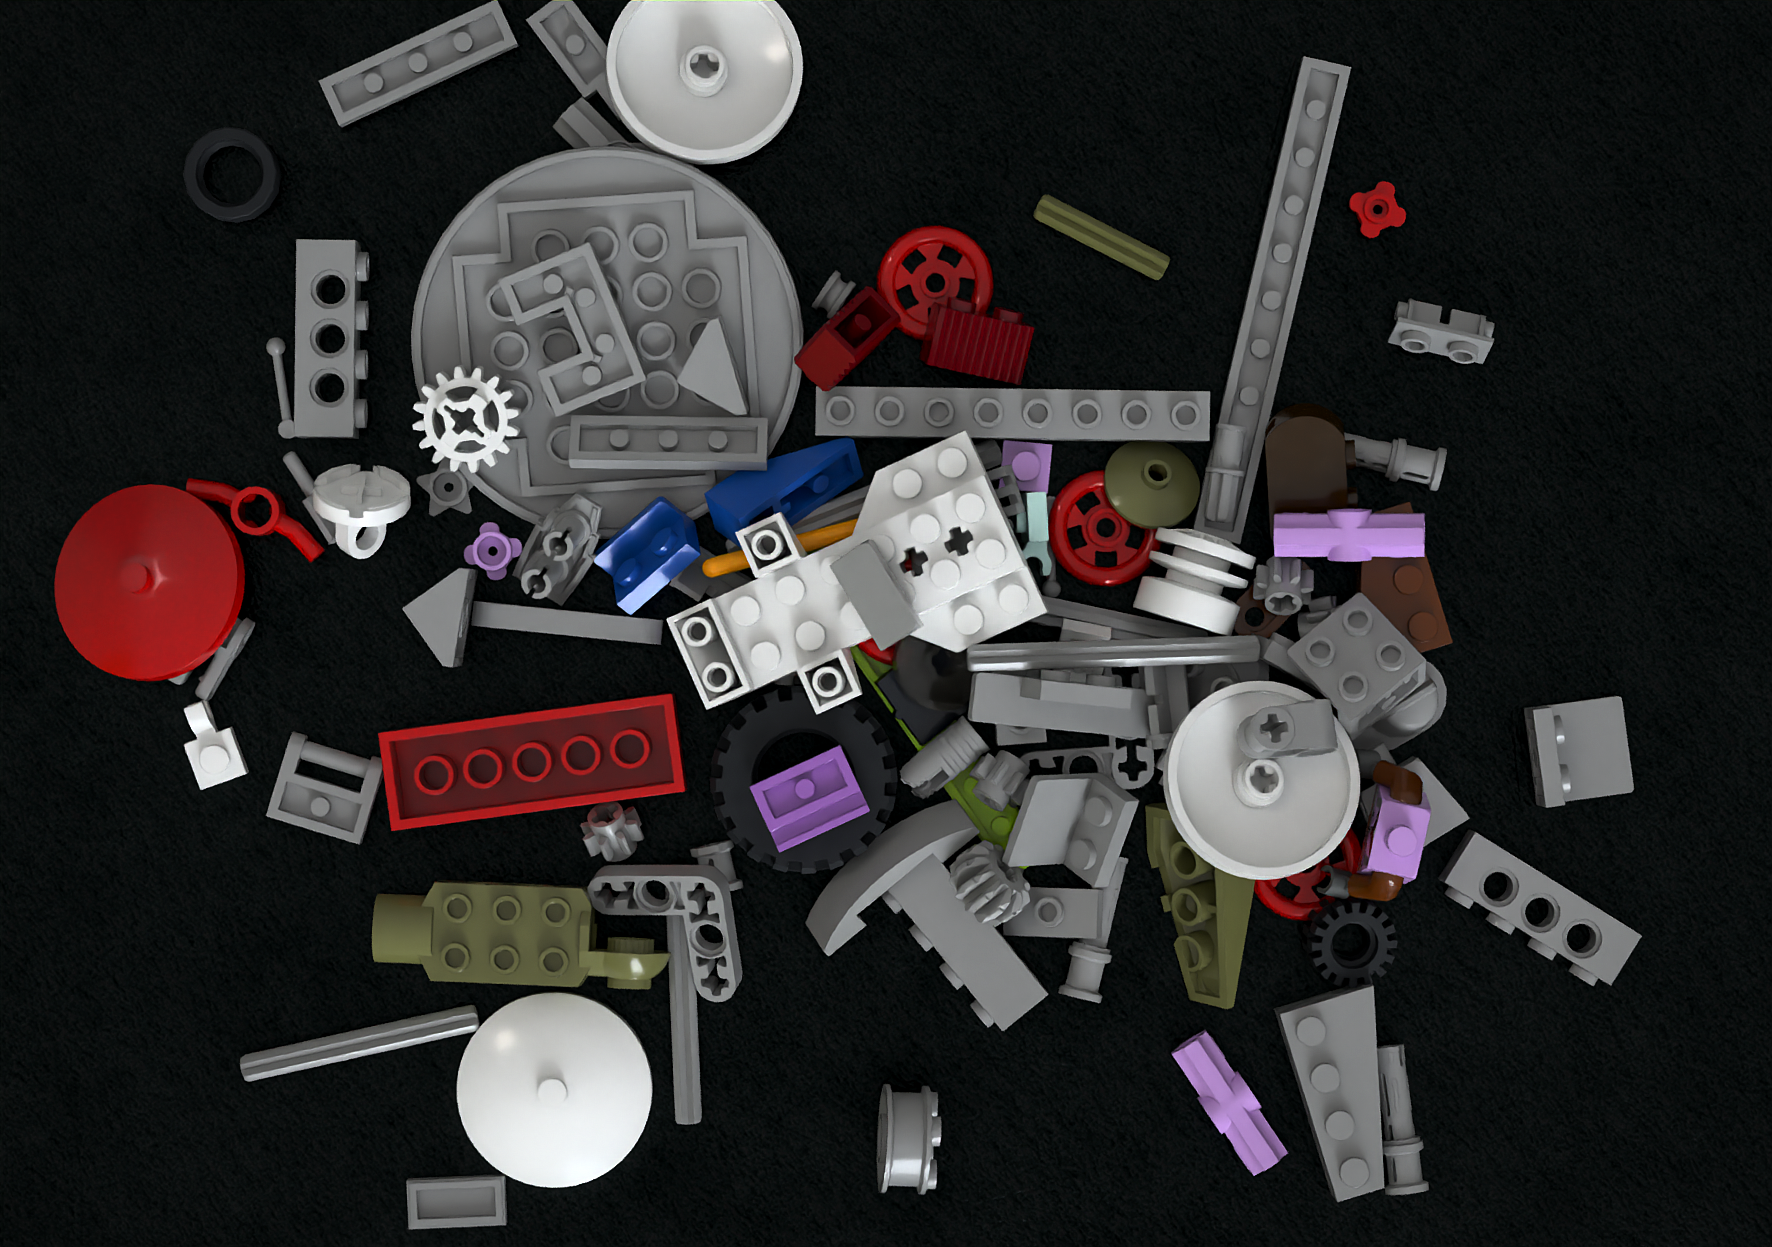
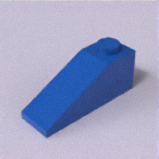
(791, 485)

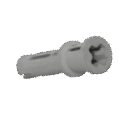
(1400, 460)
(1091, 954)
(1400, 1142)

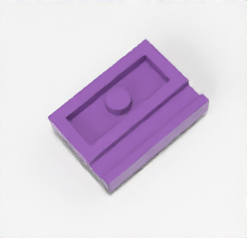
(809, 798)

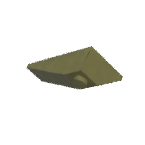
(1207, 910)

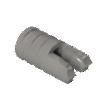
(943, 758)

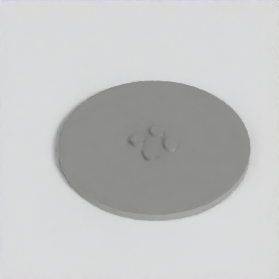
(673, 257)

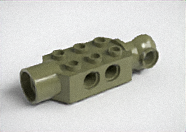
(508, 936)

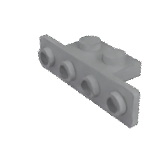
(1060, 703)

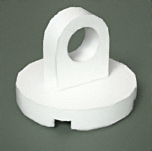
(361, 500)

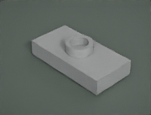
(1059, 914)

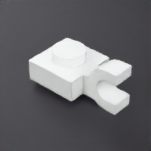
(214, 753)

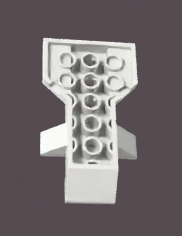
(803, 618)

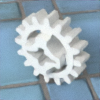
(448, 404)

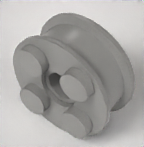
(907, 1139)

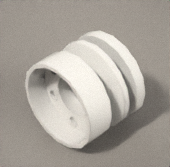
(1194, 580)

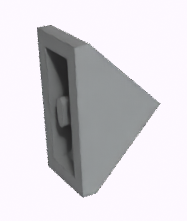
(713, 370)

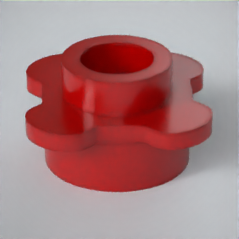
(1363, 206)

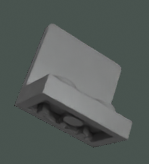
(1359, 663)
(1578, 750)
(1072, 823)

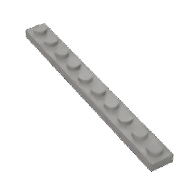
(1277, 275)

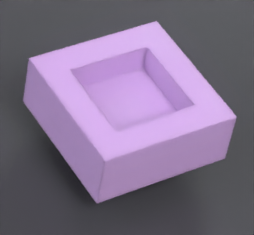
(1029, 464)

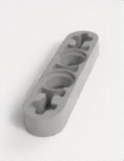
(567, 622)

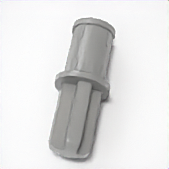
(1224, 472)

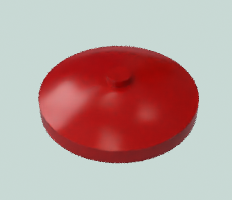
(149, 583)

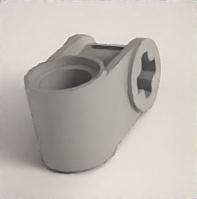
(1295, 730)

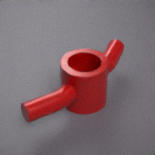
(278, 521)

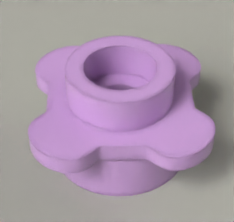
(494, 565)

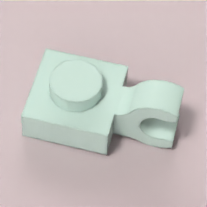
(1034, 529)

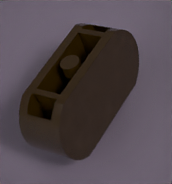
(1308, 462)

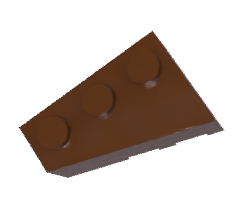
(1405, 594)

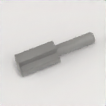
(306, 483)

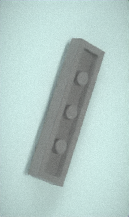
(418, 63)
(668, 442)

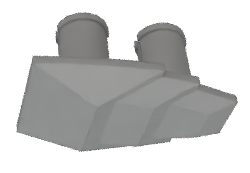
(560, 549)

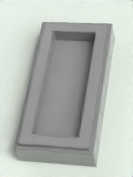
(456, 1201)

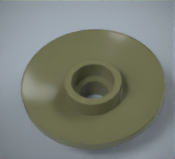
(1150, 501)

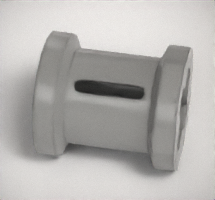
(718, 856)

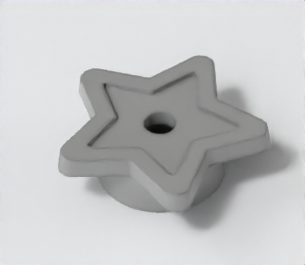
(439, 497)

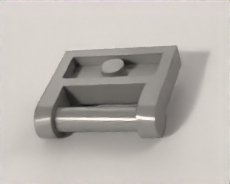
(321, 804)

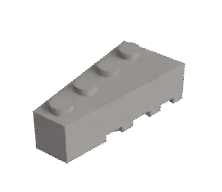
(1336, 1071)

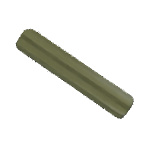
(1101, 237)

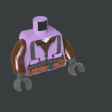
(1392, 835)

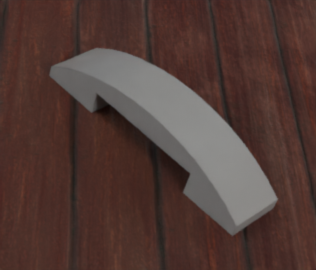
(887, 860)

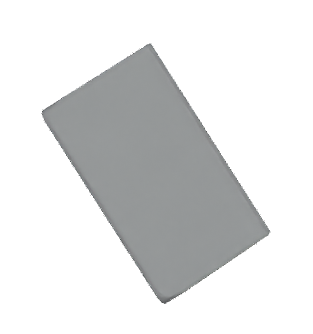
(876, 594)

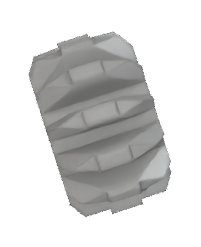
(988, 884)

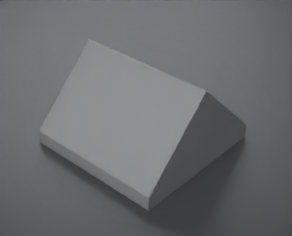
(444, 615)

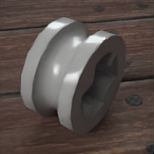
(833, 294)

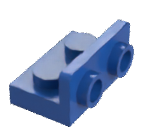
(649, 553)

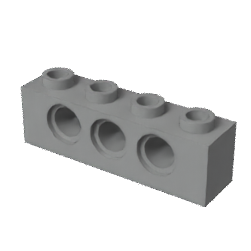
(314, 266)
(1608, 941)

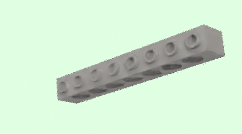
(1013, 414)

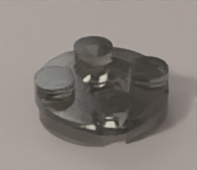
(919, 678)

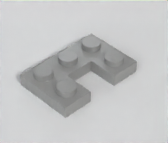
(607, 351)

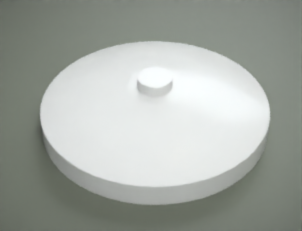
(704, 75)
(1256, 813)
(554, 1089)

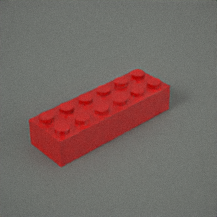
(532, 761)

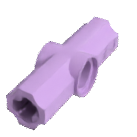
(1349, 535)
(1229, 1102)

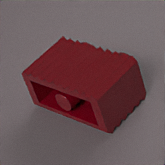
(847, 339)
(977, 341)

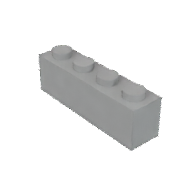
(972, 950)

